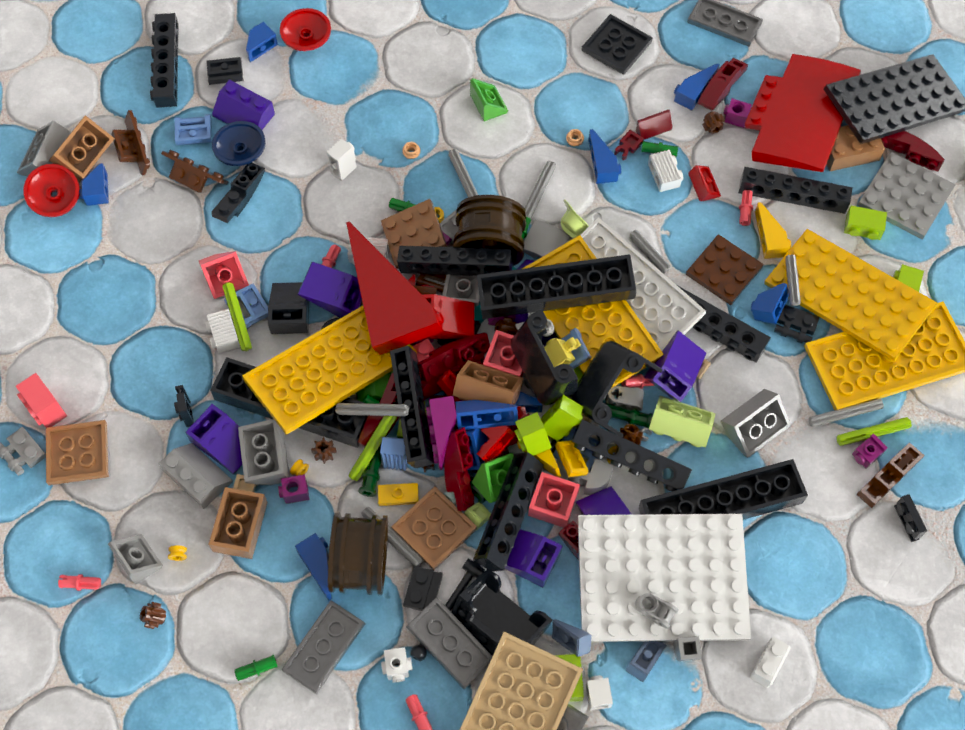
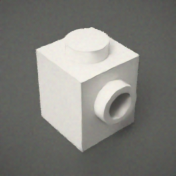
(599, 693)

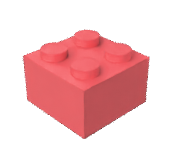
(501, 355)
(40, 401)
(553, 500)

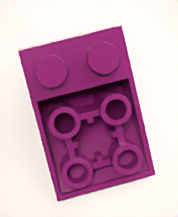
(441, 423)

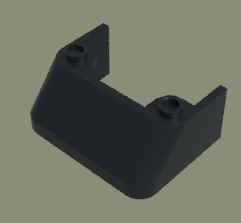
(600, 378)

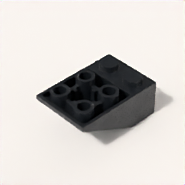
(287, 310)

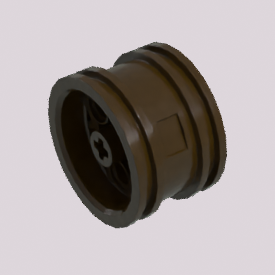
(491, 224)
(358, 553)

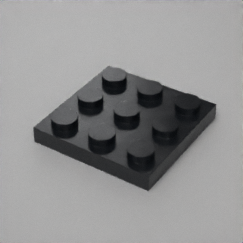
(617, 44)

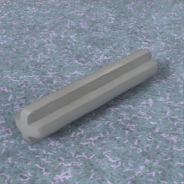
(649, 251)
(792, 278)

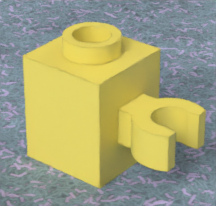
(560, 351)

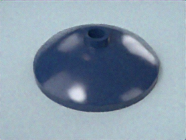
(236, 137)

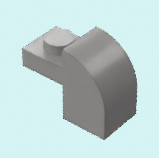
(595, 480)
(687, 649)

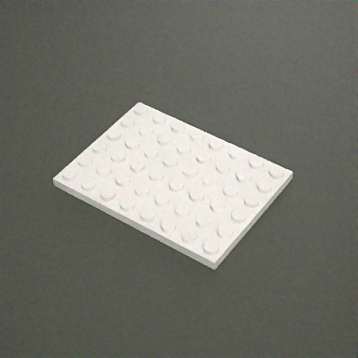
(677, 557)

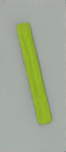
(237, 317)
(878, 430)
(371, 447)

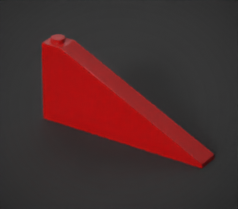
(391, 304)

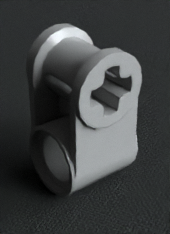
(626, 397)
(660, 611)

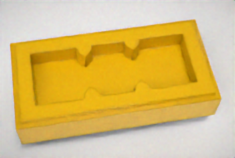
(571, 459)
(398, 494)

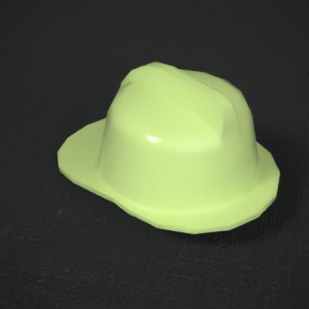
(572, 223)

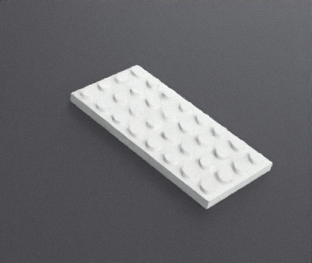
(658, 300)

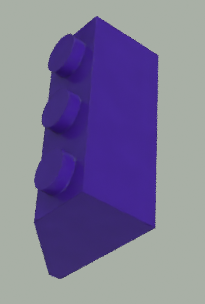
(241, 104)

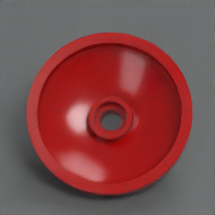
(305, 29)
(45, 181)

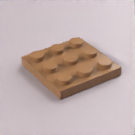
(413, 228)
(76, 452)
(434, 528)

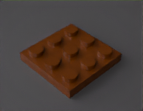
(724, 269)

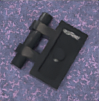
(798, 320)

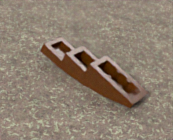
(890, 475)

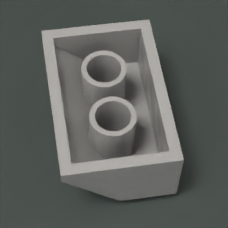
(43, 147)
(756, 422)
(263, 453)
(195, 474)

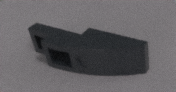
(240, 193)

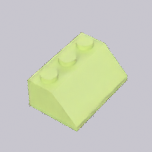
(682, 422)

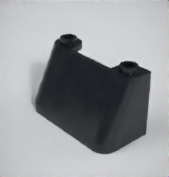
(545, 380)
(491, 613)

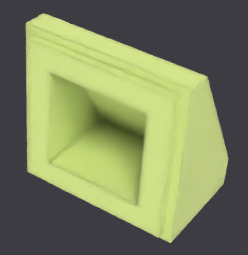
(478, 514)

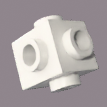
(396, 657)

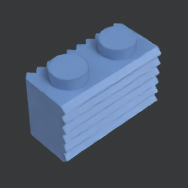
(393, 453)

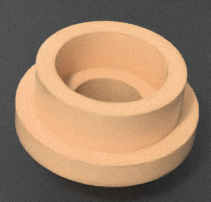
(575, 133)
(411, 146)

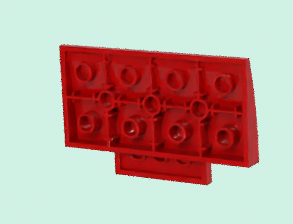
(797, 115)

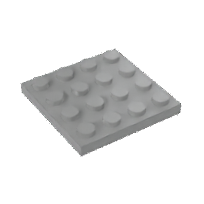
(907, 194)

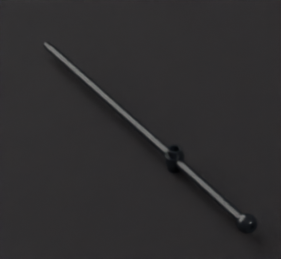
(473, 569)

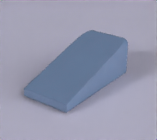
(571, 638)
(645, 659)

